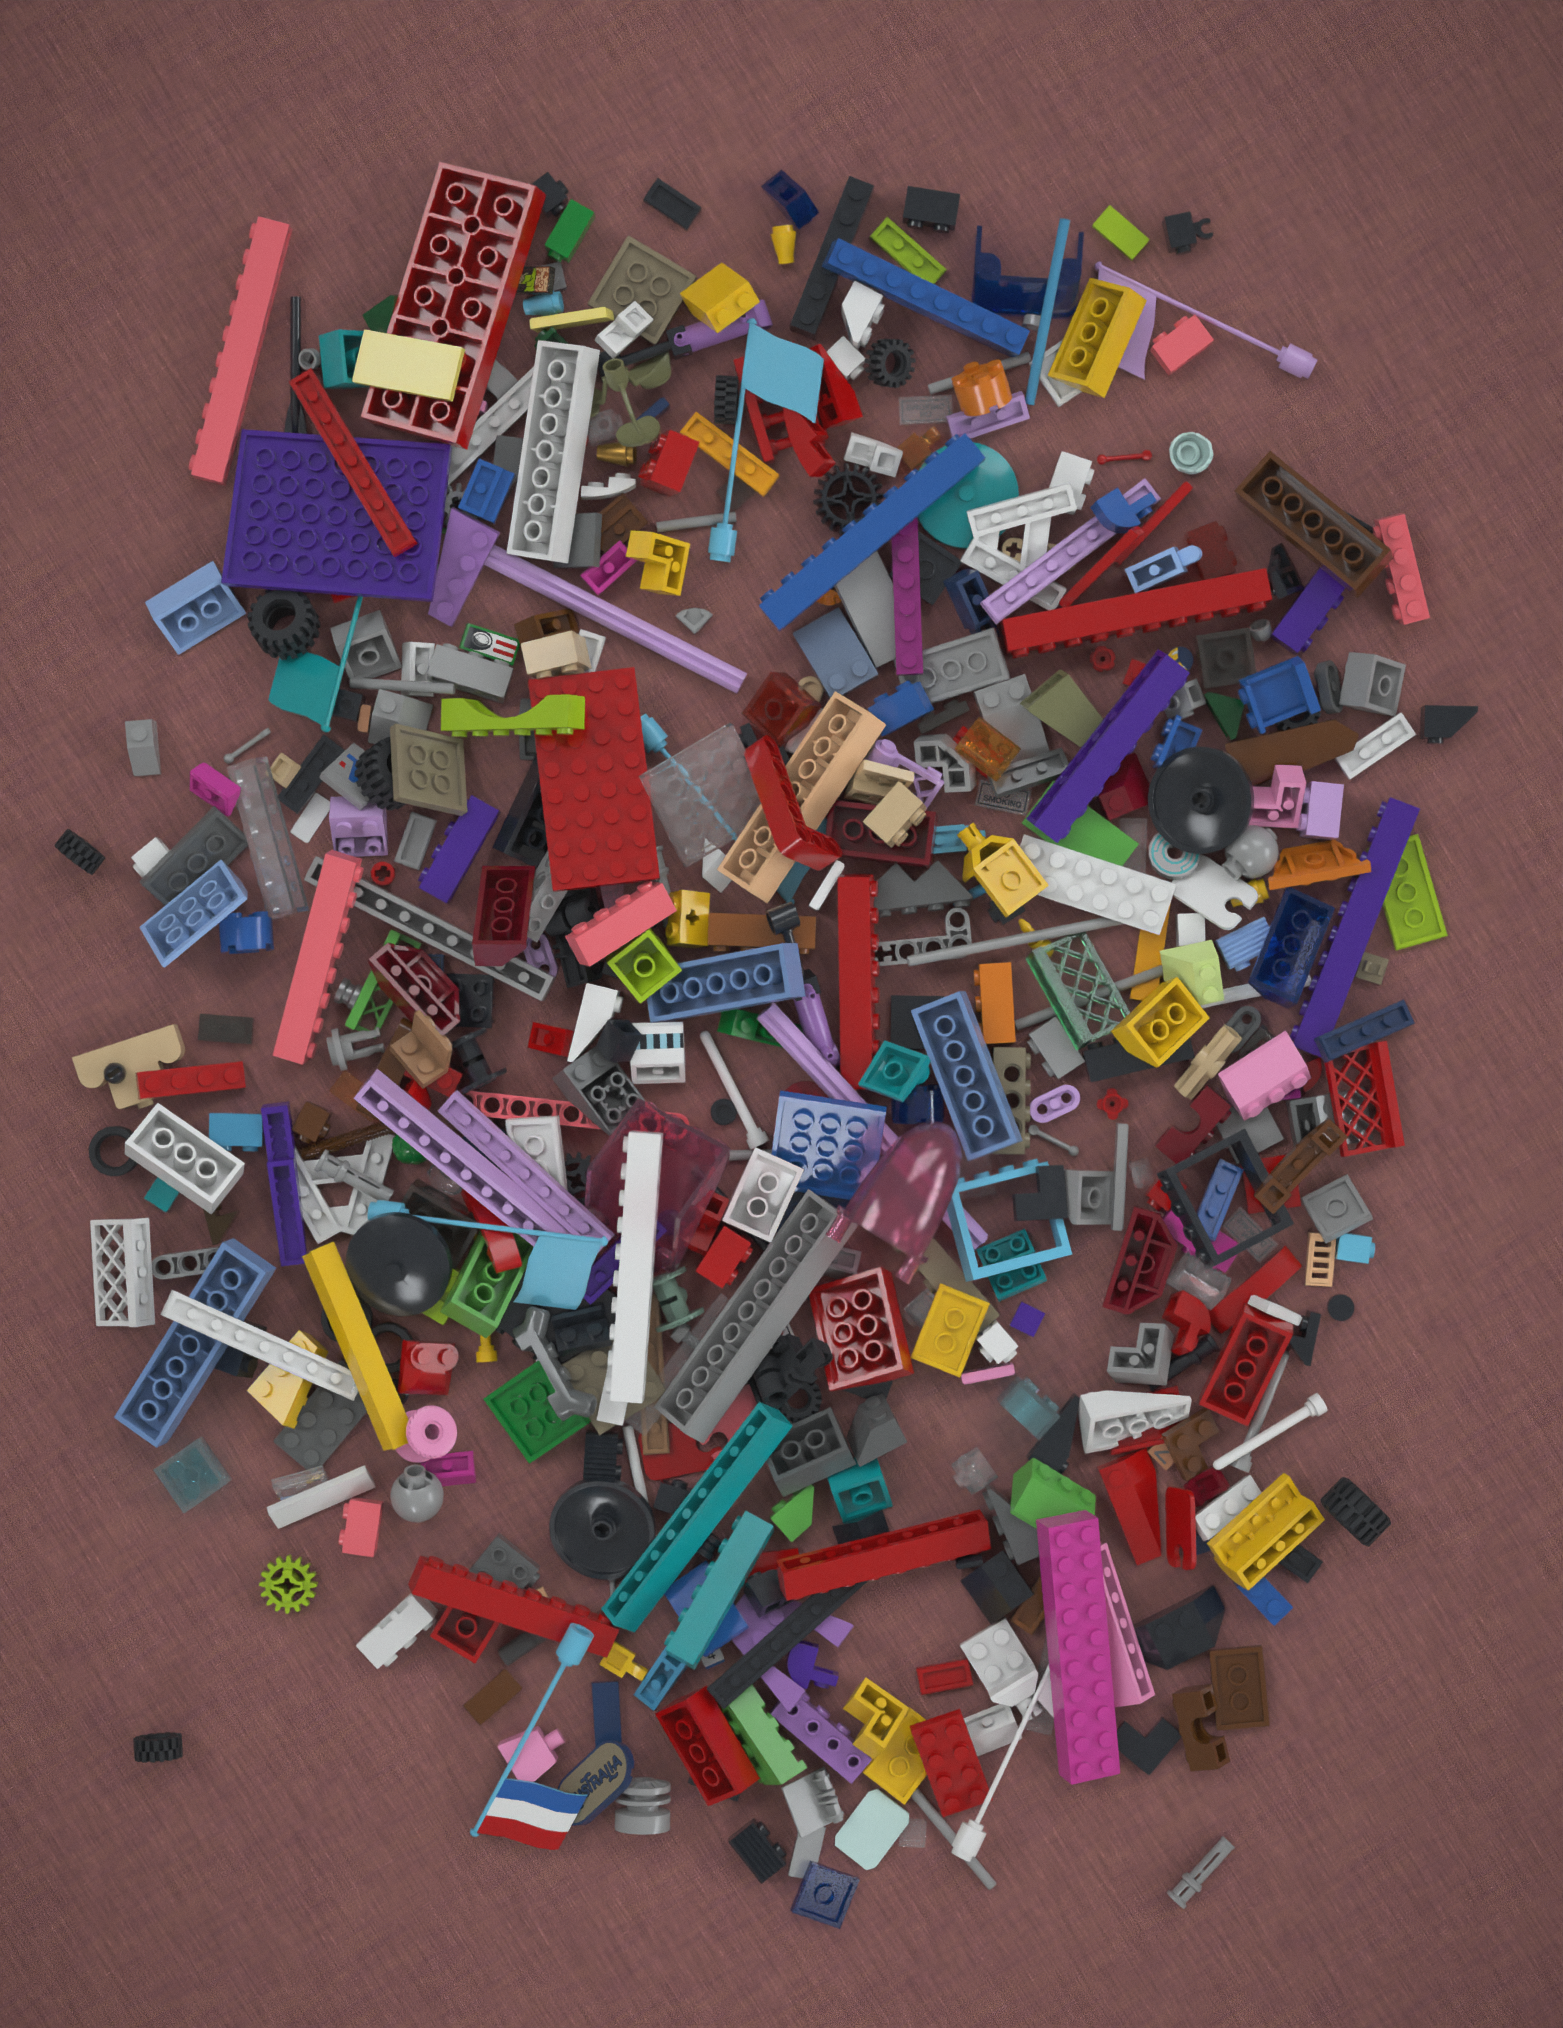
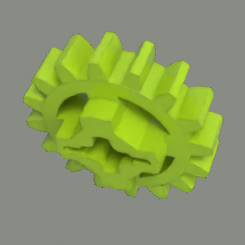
(277, 1584)

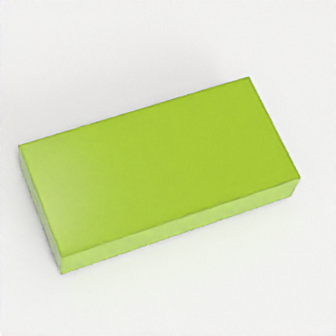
(1120, 233)

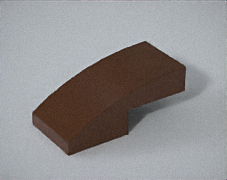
(492, 1697)

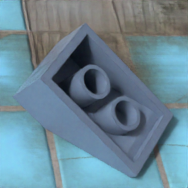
(835, 654)

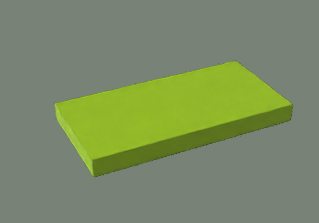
(1412, 901)

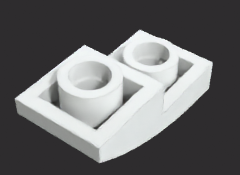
(617, 485)

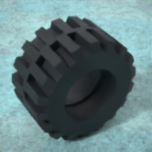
(296, 636)
(375, 777)
(1355, 1511)

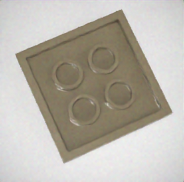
(649, 280)
(428, 769)
(589, 1374)

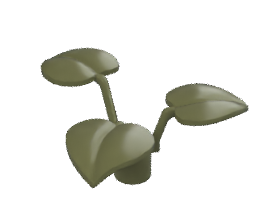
(648, 376)

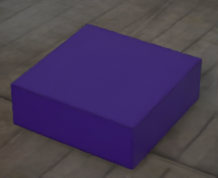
(1027, 1319)

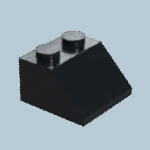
(997, 1587)

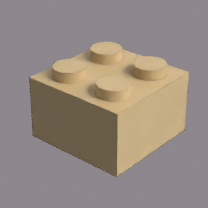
(556, 655)
(896, 815)

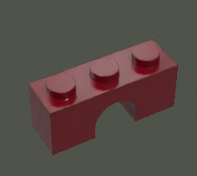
(1211, 1109)

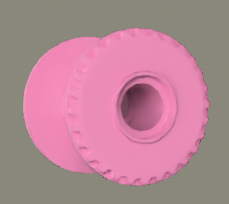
(429, 1434)

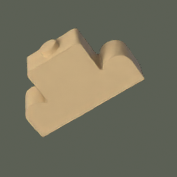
(136, 1055)

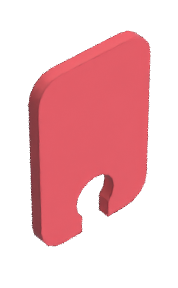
(735, 1415)

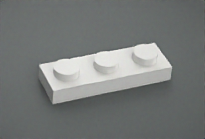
(1376, 745)
(1226, 1507)

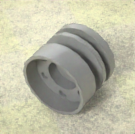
(642, 1811)

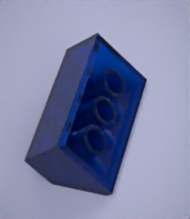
(1290, 947)

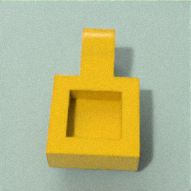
(621, 1661)

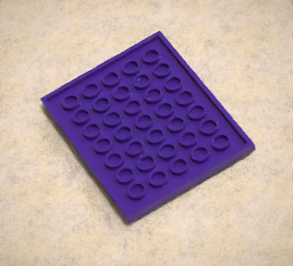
(307, 531)

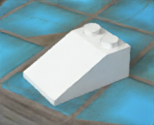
(596, 1008)
(762, 1194)

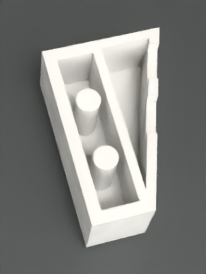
(397, 1630)

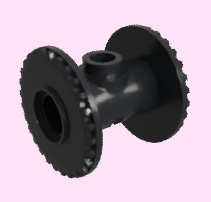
(474, 1062)

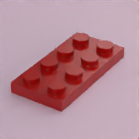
(950, 1762)

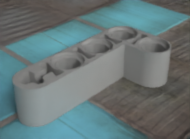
(919, 944)

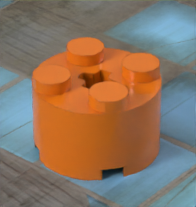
(981, 387)

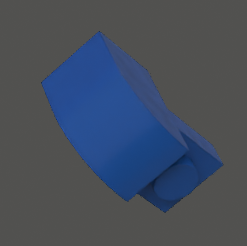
(1117, 514)

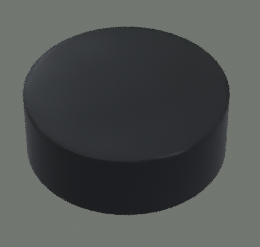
(723, 1112)
(1340, 1307)

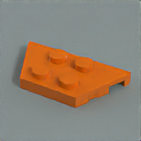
(1315, 863)

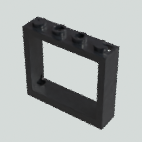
(1185, 1211)

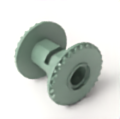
(673, 1300)

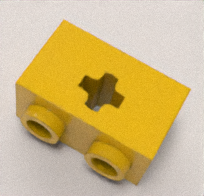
(690, 922)

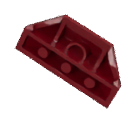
(416, 984)
(1141, 1263)

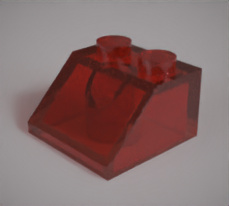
(781, 708)

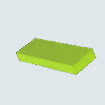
(907, 251)

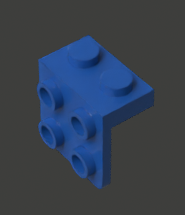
(1177, 737)

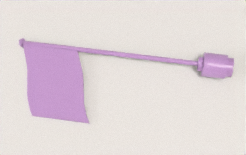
(1291, 359)

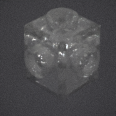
(973, 1471)

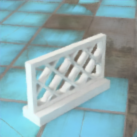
(136, 1271)

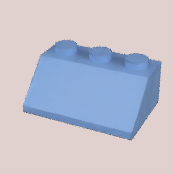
(195, 608)

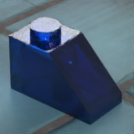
(790, 199)

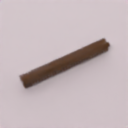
(345, 1140)

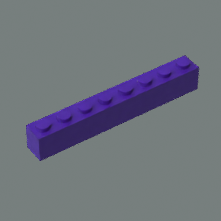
(1108, 746)

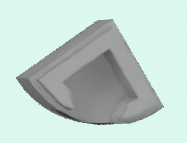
(694, 618)

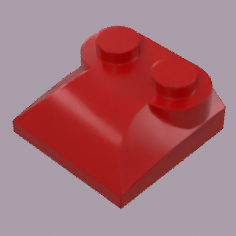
(426, 1367)

